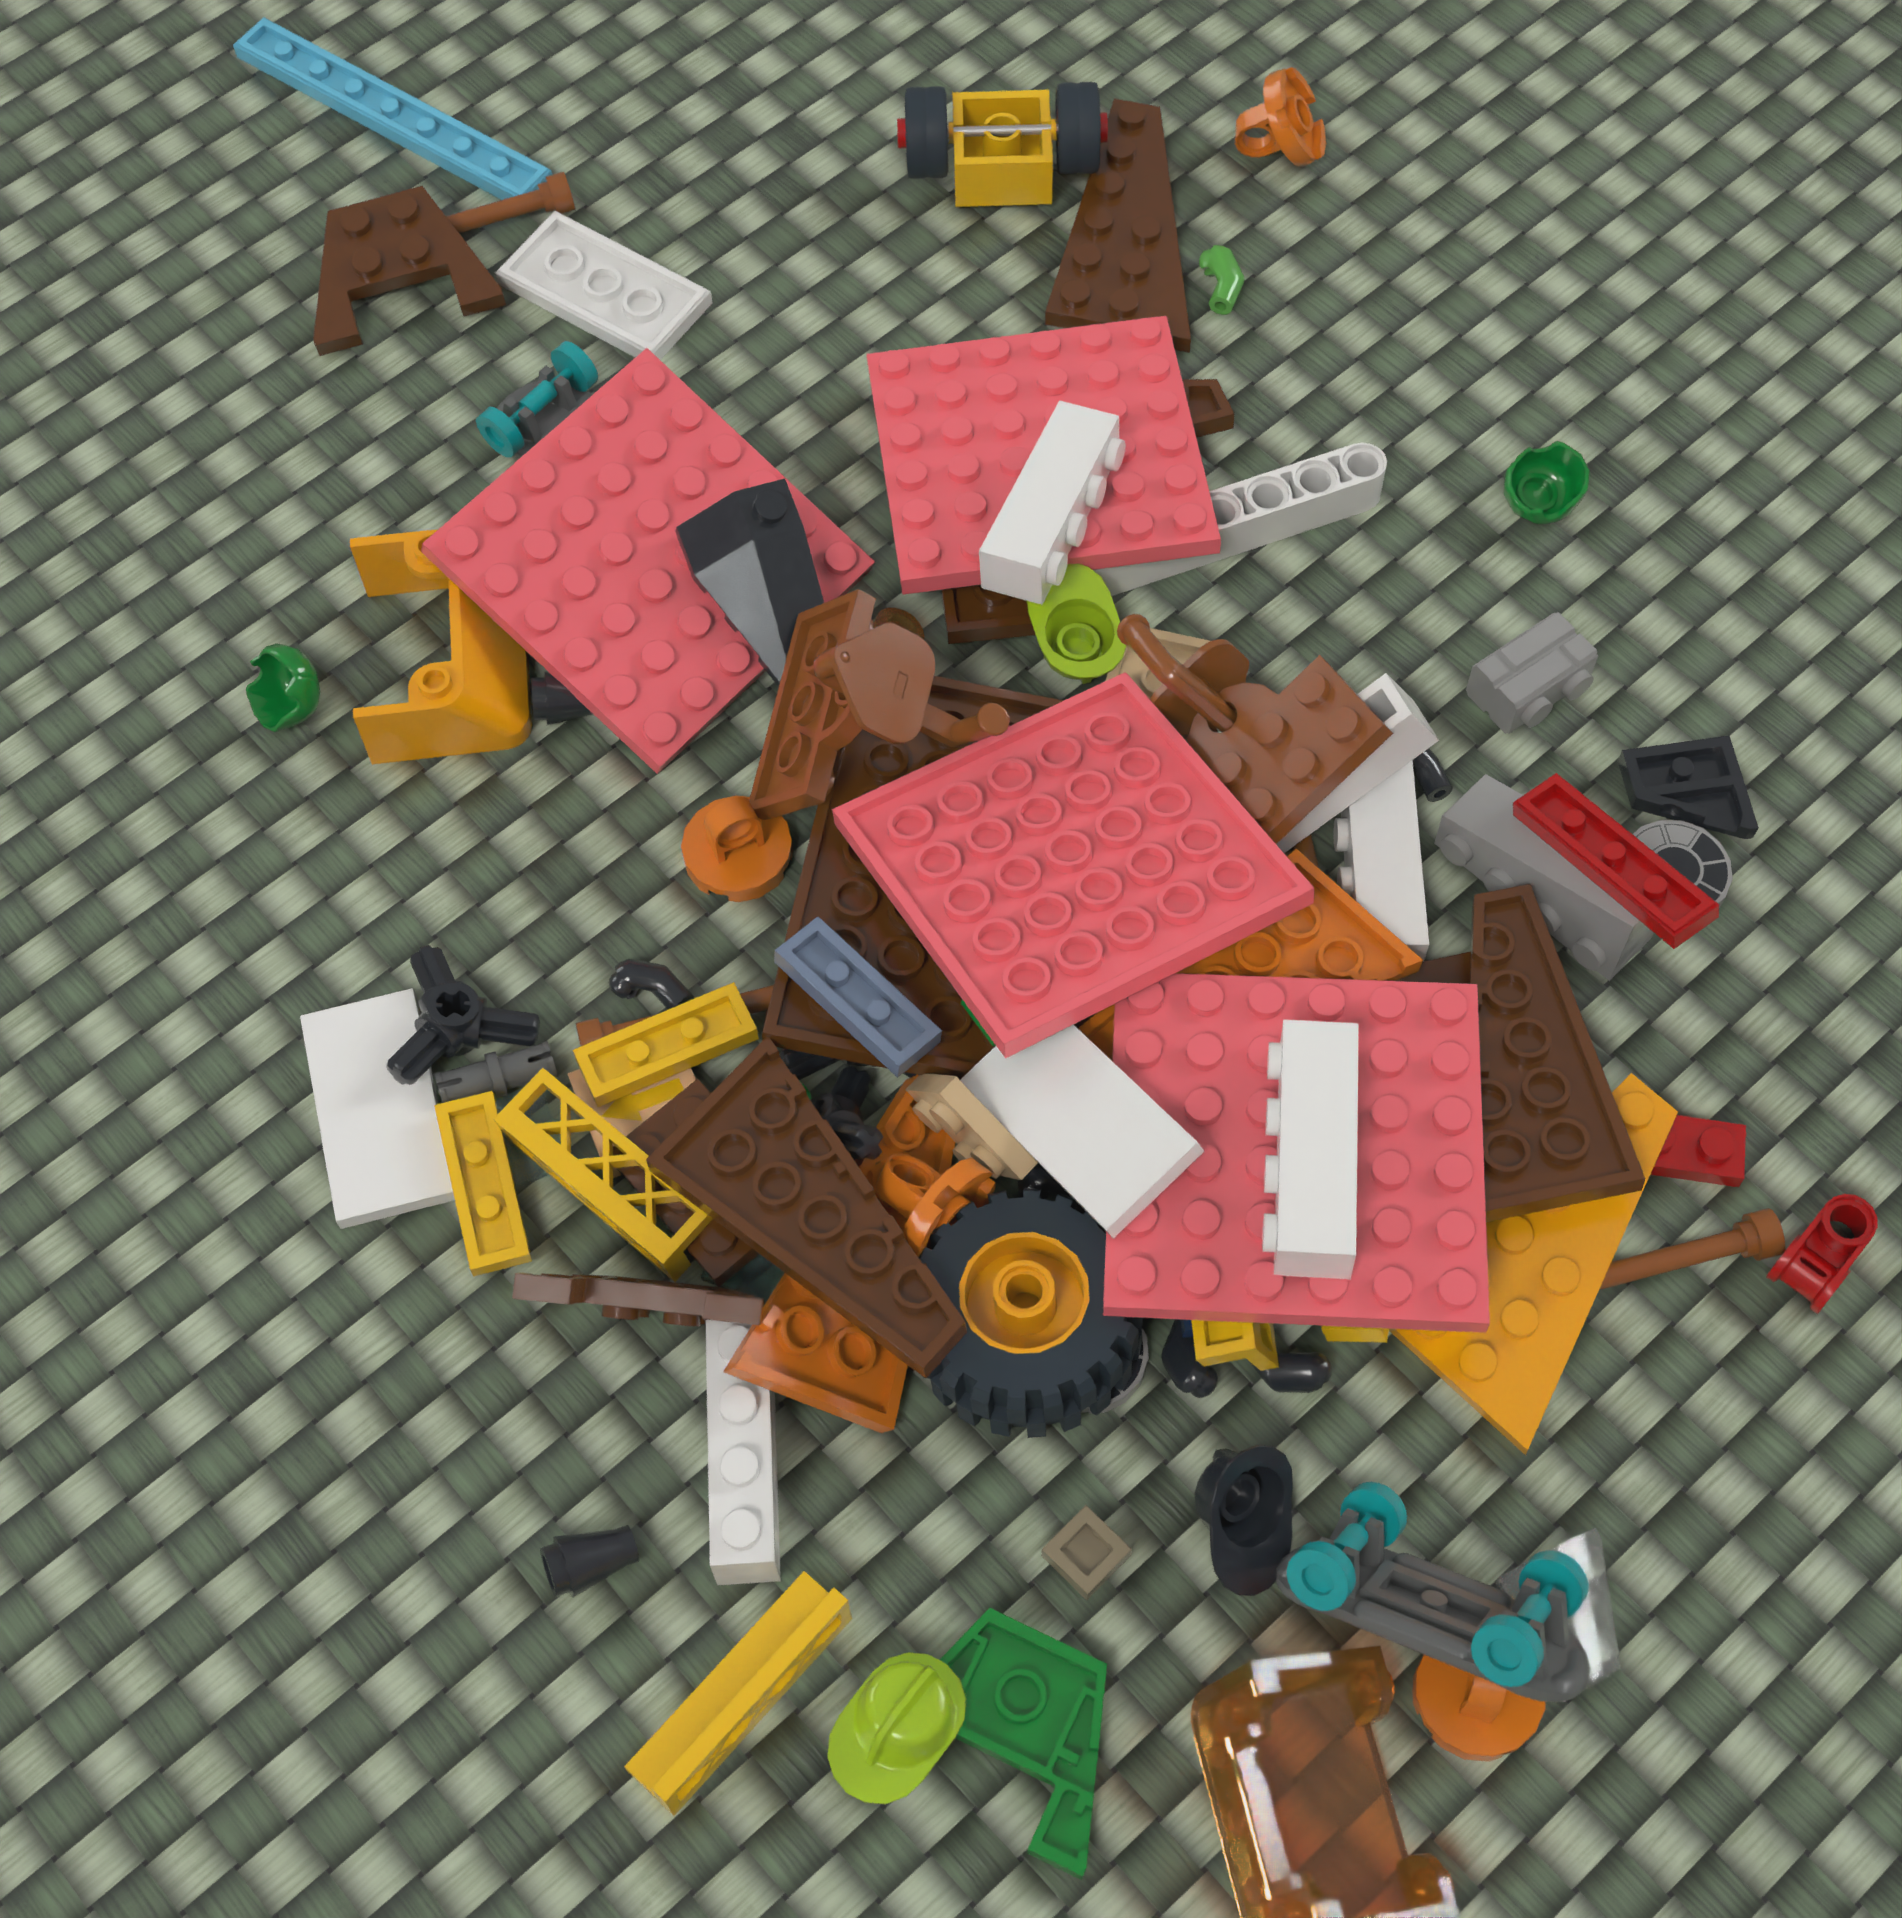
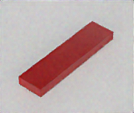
(1616, 861)

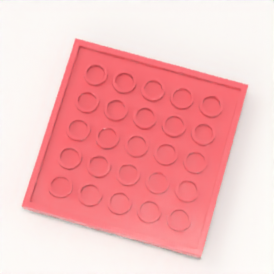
(970, 412)
(587, 564)
(1070, 862)
(1420, 1155)

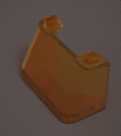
(1307, 1793)

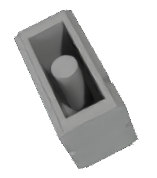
(1532, 674)

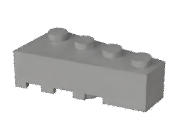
(1507, 854)

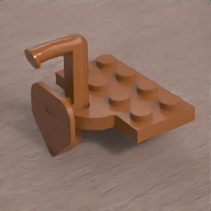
(847, 680)
(1273, 748)

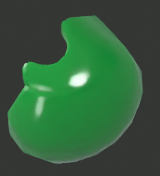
(1546, 483)
(285, 688)

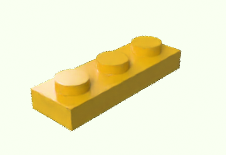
(665, 1044)
(482, 1184)

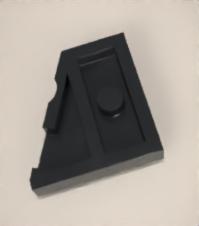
(1691, 784)

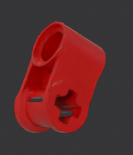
(1821, 1258)

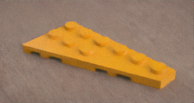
(1541, 1289)

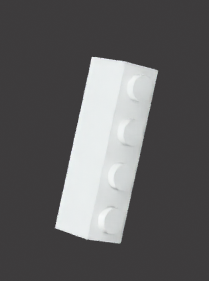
(1051, 503)
(1409, 739)
(1385, 858)
(1315, 1150)
(740, 1467)

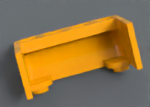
(454, 705)

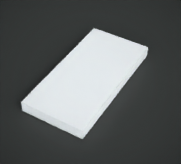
(603, 287)
(1085, 1124)
(374, 1132)

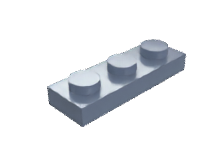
(857, 996)

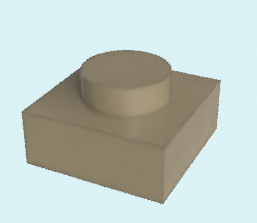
(1086, 1552)

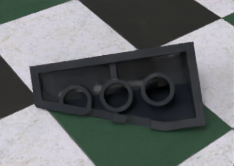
(754, 566)

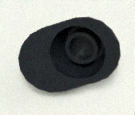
(1249, 1515)

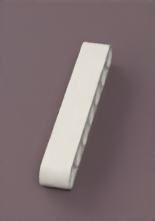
(1275, 508)

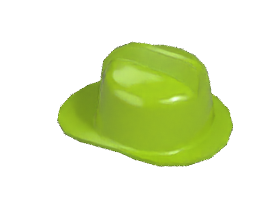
(1078, 626)
(896, 1728)

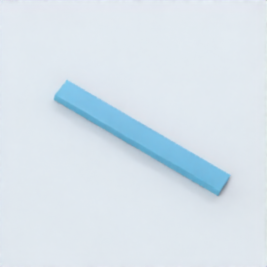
(389, 111)

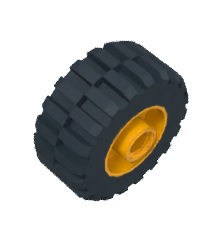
(1033, 1314)

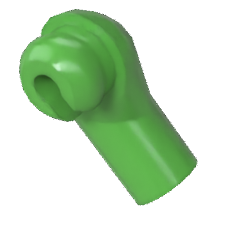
(1224, 266)

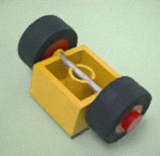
(1003, 140)

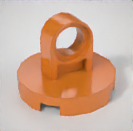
(1286, 119)
(735, 850)
(928, 1196)
(1471, 1713)

